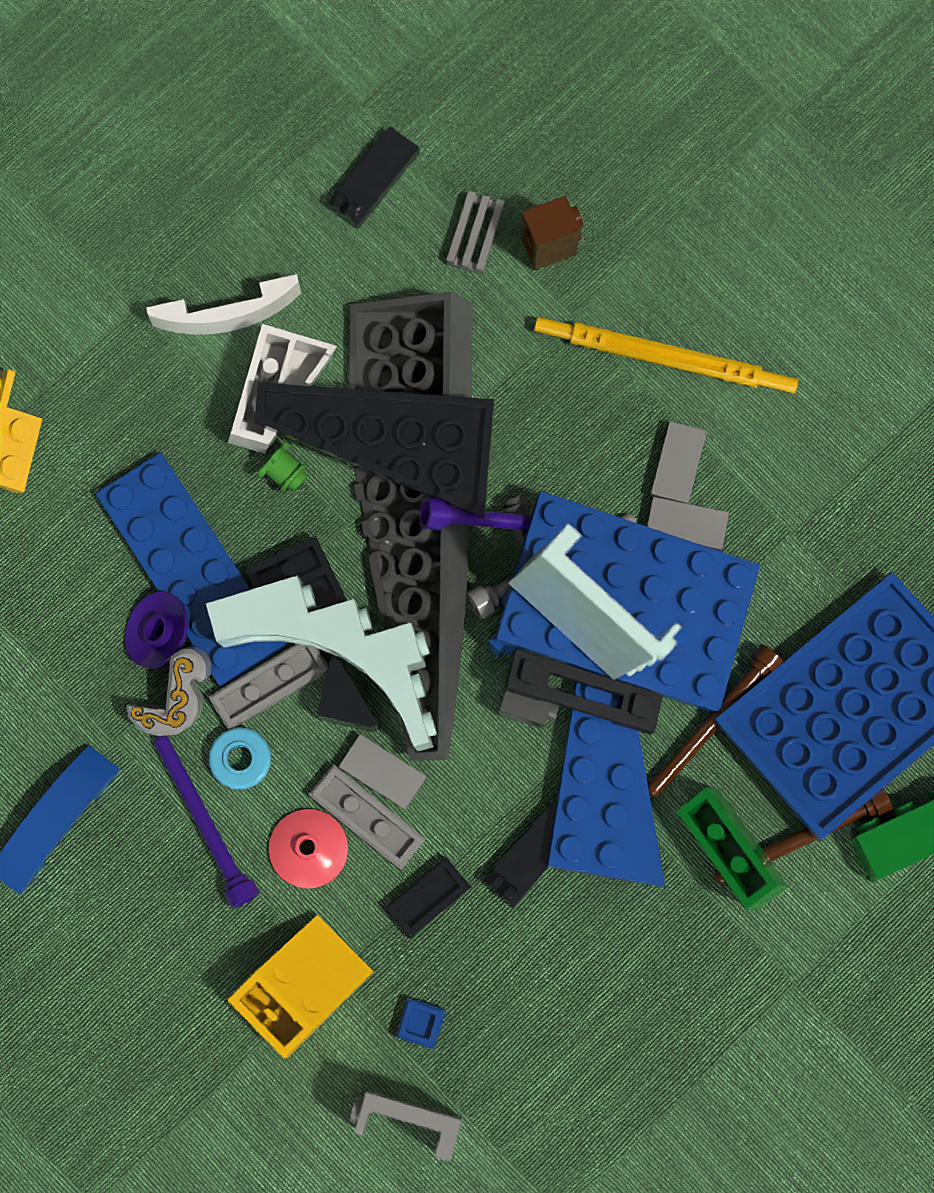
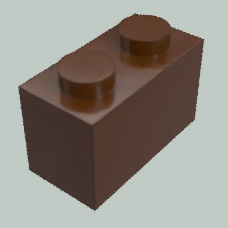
(551, 232)

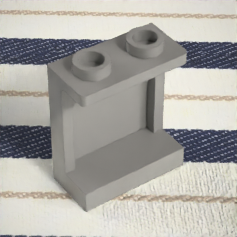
(411, 1113)

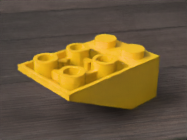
(300, 986)

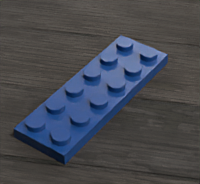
(182, 558)

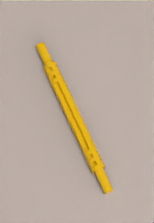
(666, 355)

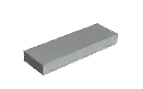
(268, 684)
(367, 817)

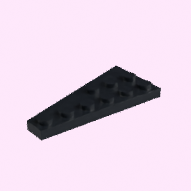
(409, 438)

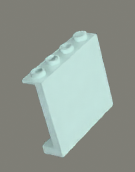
(587, 612)

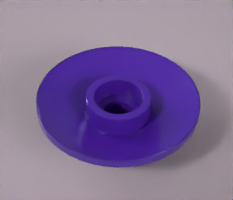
(156, 629)

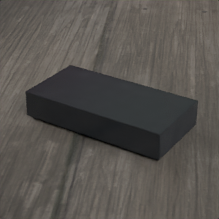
(428, 897)

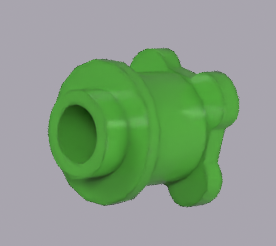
(284, 470)

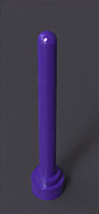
(438, 514)
(238, 887)

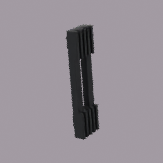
(530, 678)

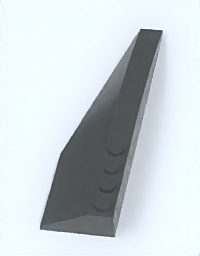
(416, 572)

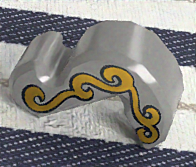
(183, 699)

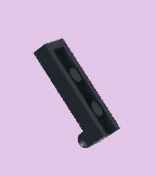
(374, 177)
(524, 862)

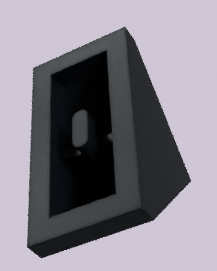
(342, 701)

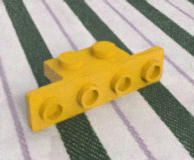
(17, 439)

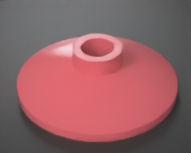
(312, 869)

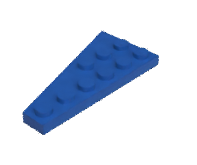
(604, 801)

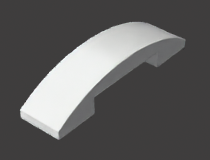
(230, 317)

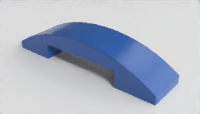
(53, 817)

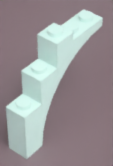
(284, 614)

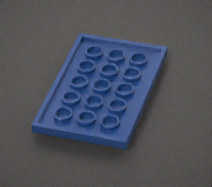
(655, 582)
(843, 709)

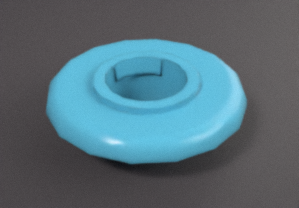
(225, 744)

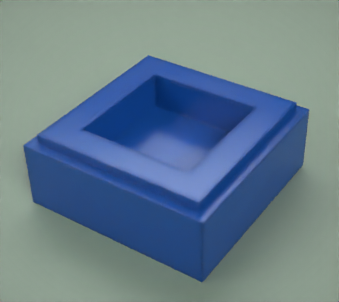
(420, 1023)

